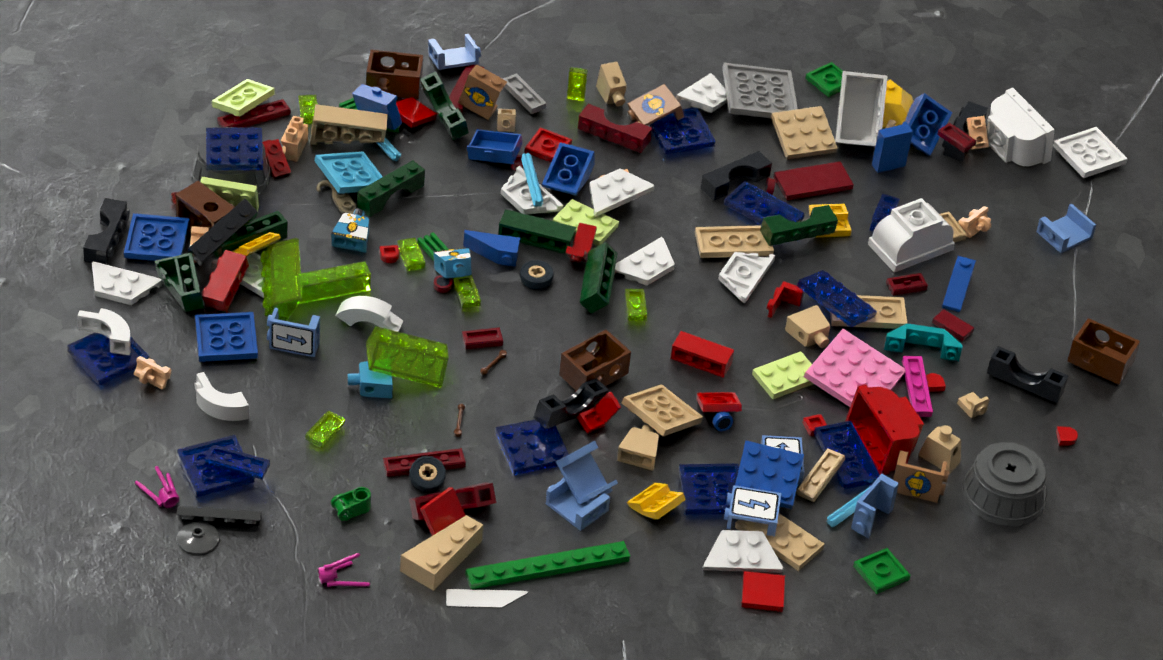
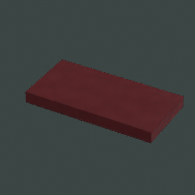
(813, 180)

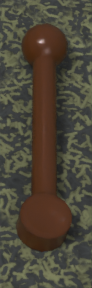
(502, 354)
(458, 432)

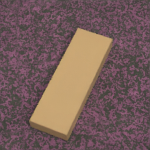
(820, 475)

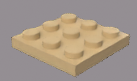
(804, 132)
(662, 410)

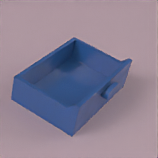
(378, 101)
(494, 146)
(892, 147)

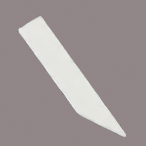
(481, 598)

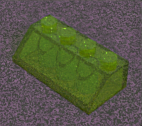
(281, 278)
(335, 282)
(407, 356)

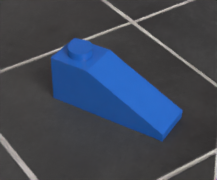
(495, 247)
(959, 284)

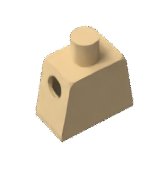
(611, 84)
(809, 327)
(942, 446)
(639, 447)

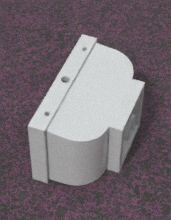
(860, 108)
(1017, 132)
(911, 235)

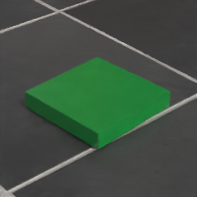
(826, 79)
(881, 570)

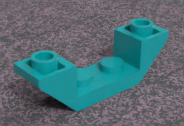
(924, 335)

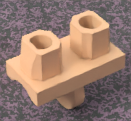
(978, 131)
(977, 221)
(151, 373)

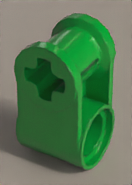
(353, 503)

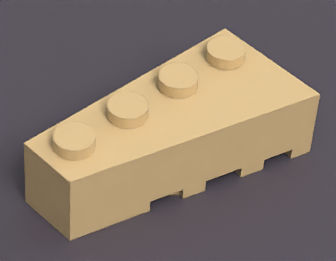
(347, 125)
(441, 553)

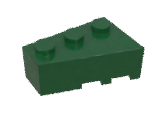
(181, 280)

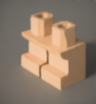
(294, 138)

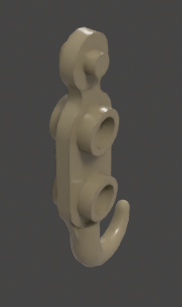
(343, 201)

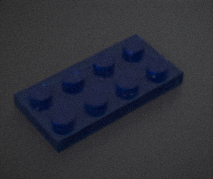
(758, 204)
(836, 298)
(858, 466)

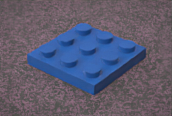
(156, 237)
(226, 336)
(770, 470)

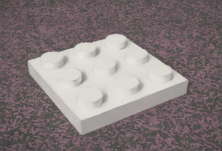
(1090, 152)

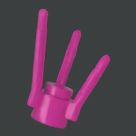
(167, 495)
(328, 573)

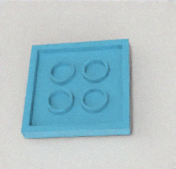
(348, 170)

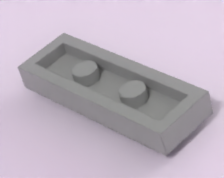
(524, 93)

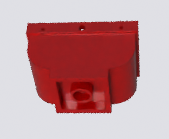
(884, 425)

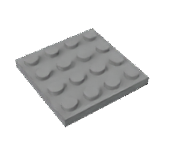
(758, 90)

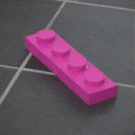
(917, 385)

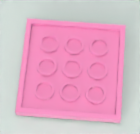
(850, 364)

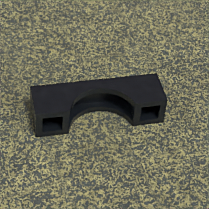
(970, 110)
(751, 167)
(224, 229)
(101, 246)
(1005, 366)
(553, 412)

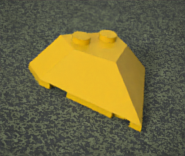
(896, 104)

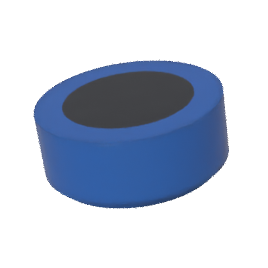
(722, 421)

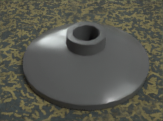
(198, 538)

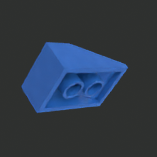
(925, 120)
(569, 169)

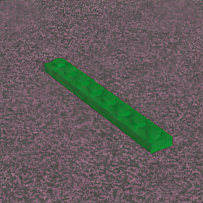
(547, 565)

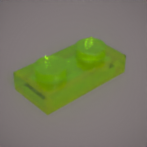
(577, 84)
(307, 107)
(411, 254)
(467, 291)
(635, 305)
(325, 428)

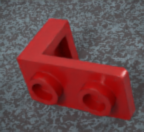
(276, 158)
(582, 243)
(788, 293)
(600, 414)

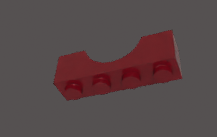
(632, 136)
(468, 496)

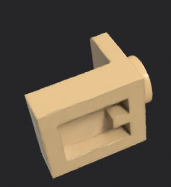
(506, 120)
(973, 404)

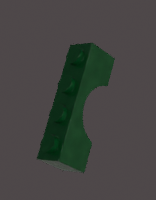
(440, 101)
(374, 196)
(780, 230)

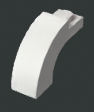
(370, 310)
(110, 325)
(220, 405)

